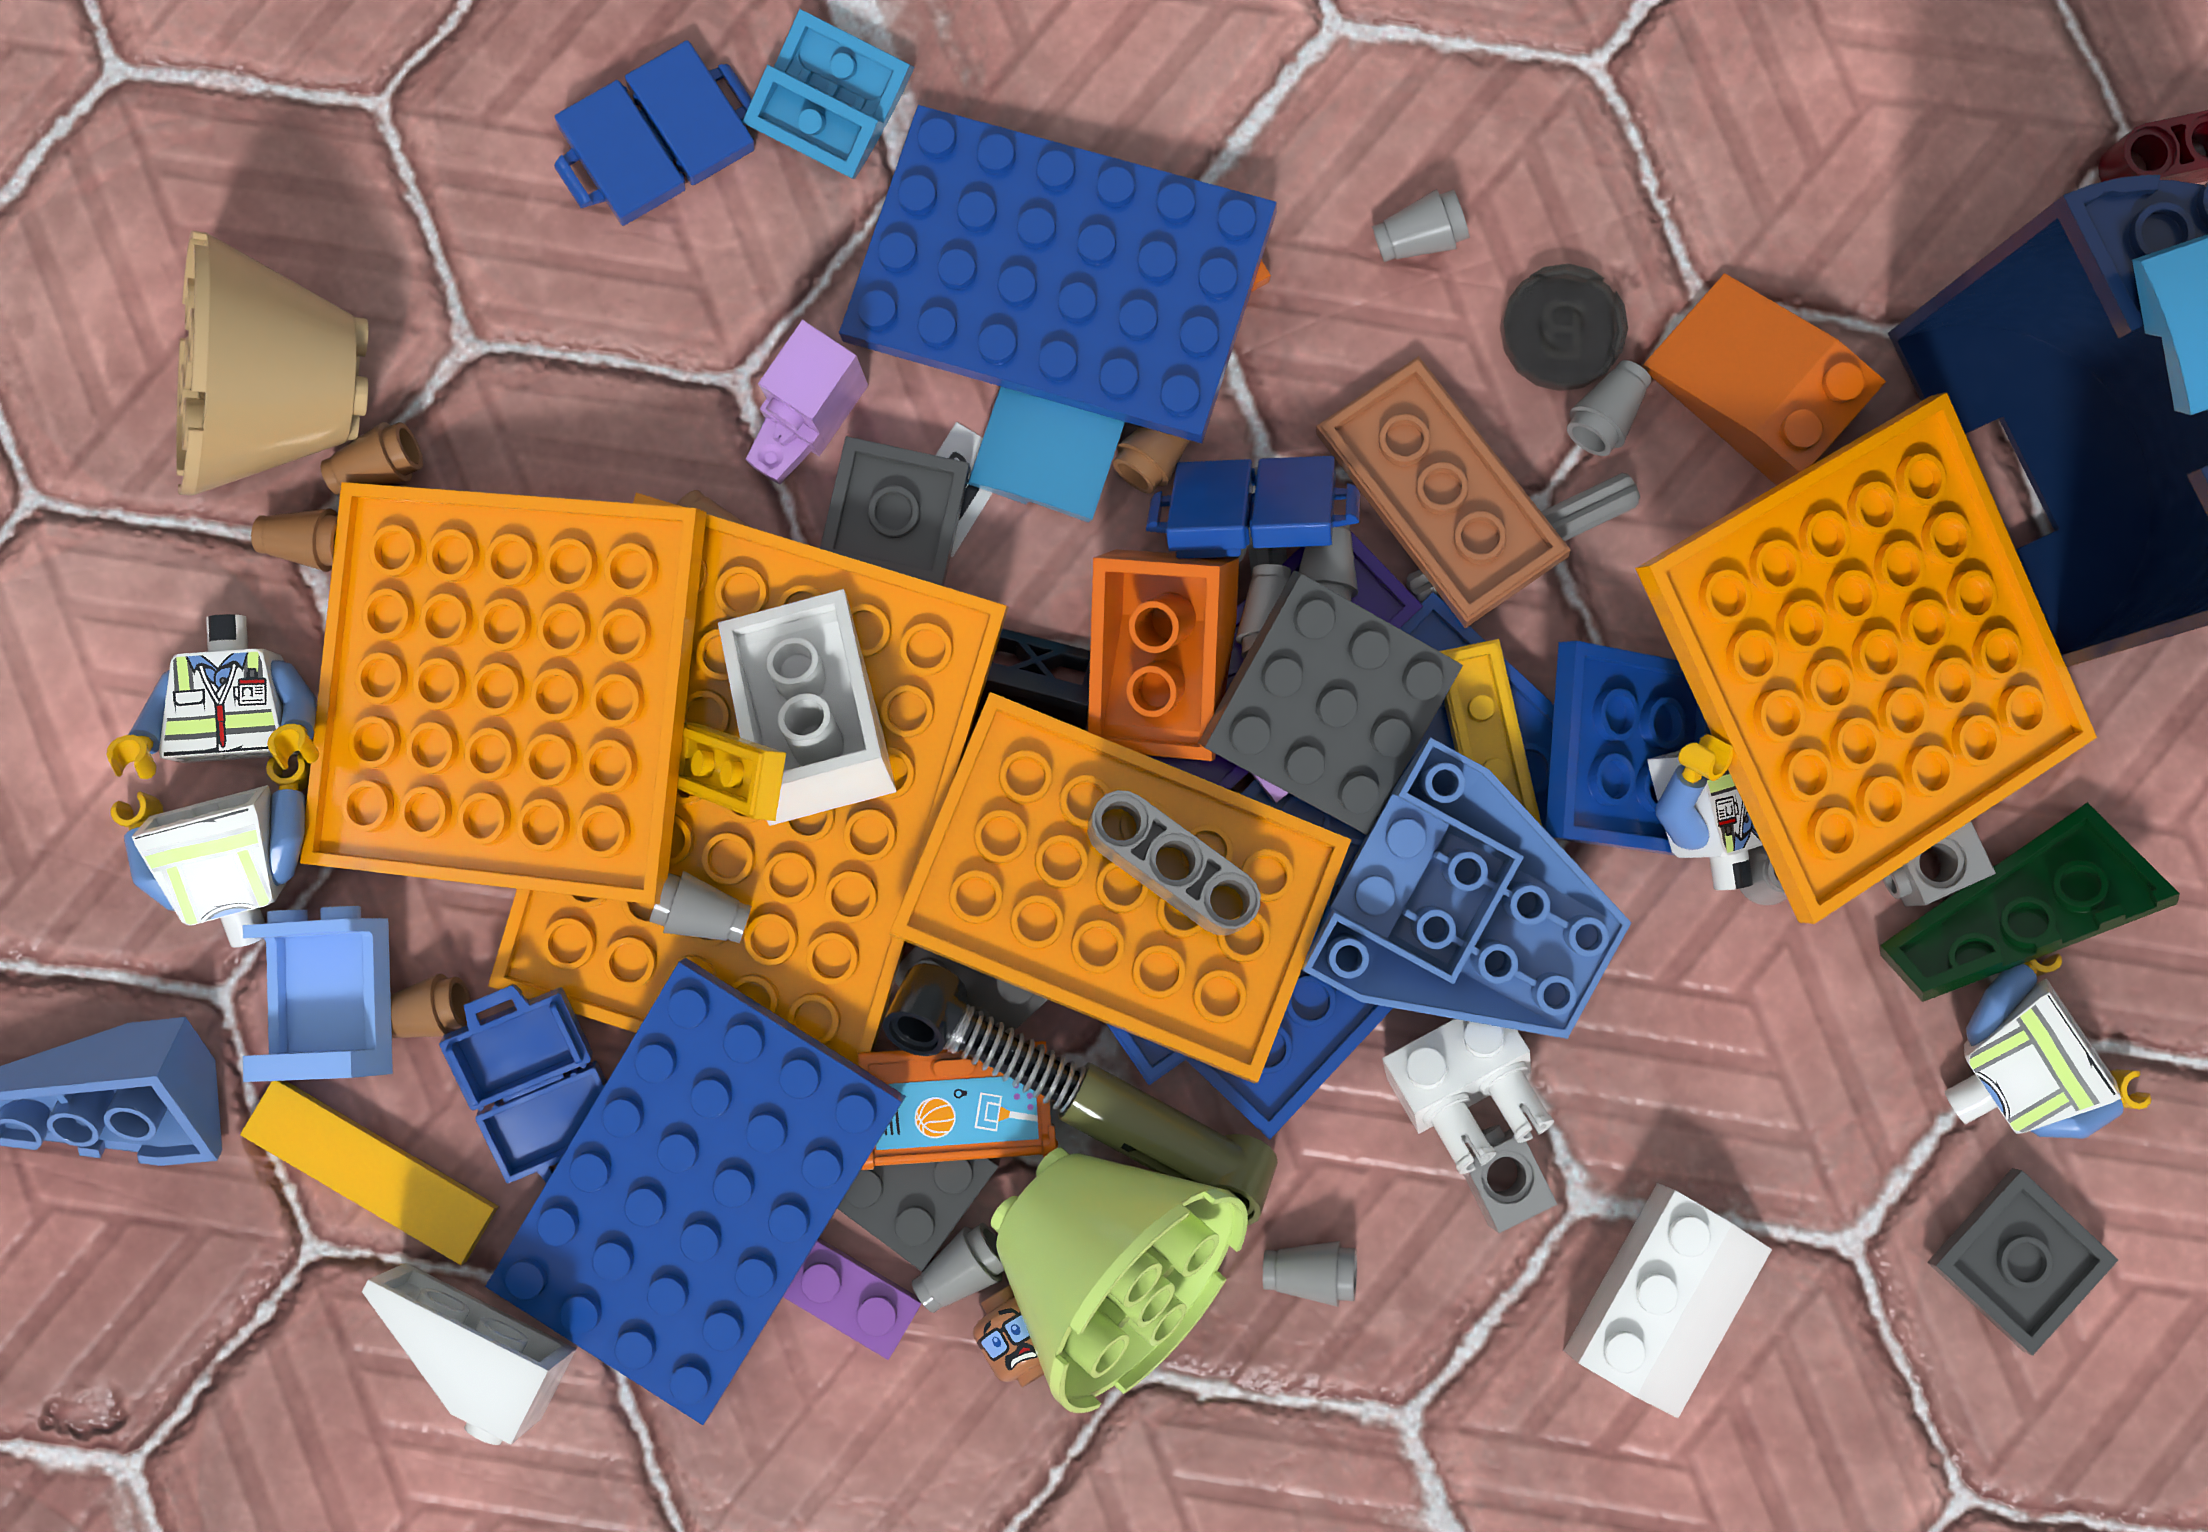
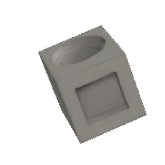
(1962, 865)
(1524, 1198)

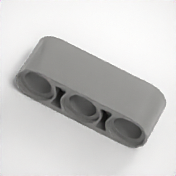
(1206, 866)

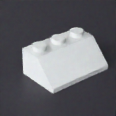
(1667, 1300)

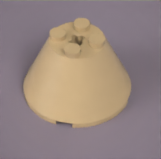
(261, 369)

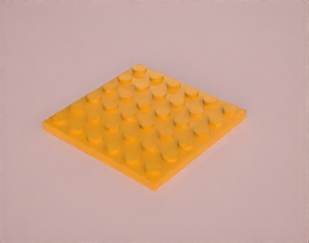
(1868, 656)
(504, 690)

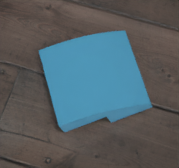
(828, 94)
(2175, 307)
(1046, 453)

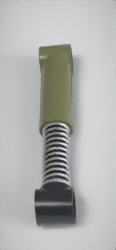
(934, 1016)

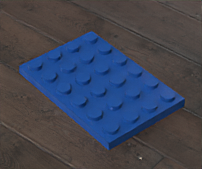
(1059, 273)
(694, 1190)

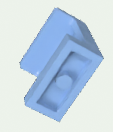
(324, 996)

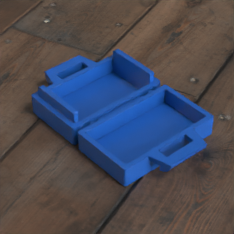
(634, 150)
(1216, 506)
(522, 1061)

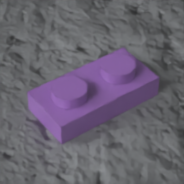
(853, 1298)

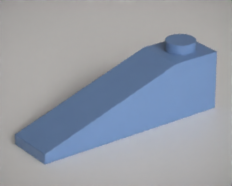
(121, 1089)

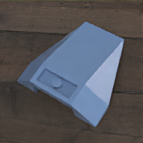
(1466, 908)

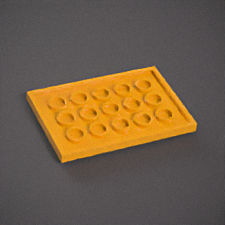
(1037, 906)

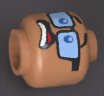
(1006, 1341)

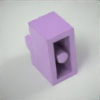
(807, 400)

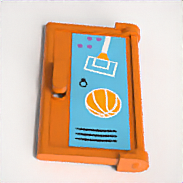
(956, 1111)

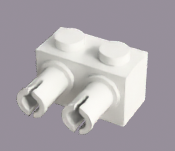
(1457, 1068)

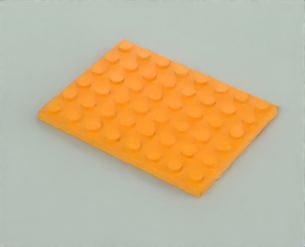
(817, 883)

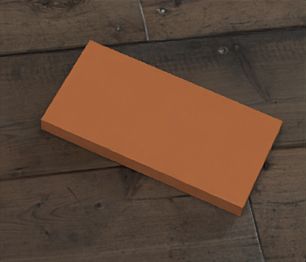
(1442, 492)

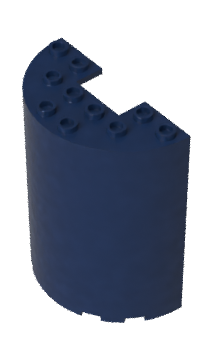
(2061, 356)

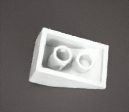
(808, 694)
(471, 1354)

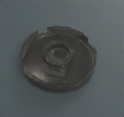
(1563, 327)

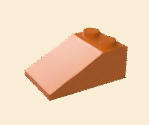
(1763, 378)
(1160, 649)

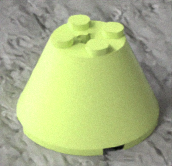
(1112, 1268)

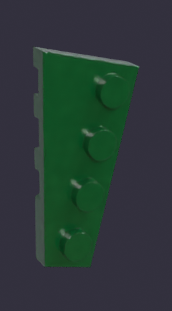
(2041, 899)

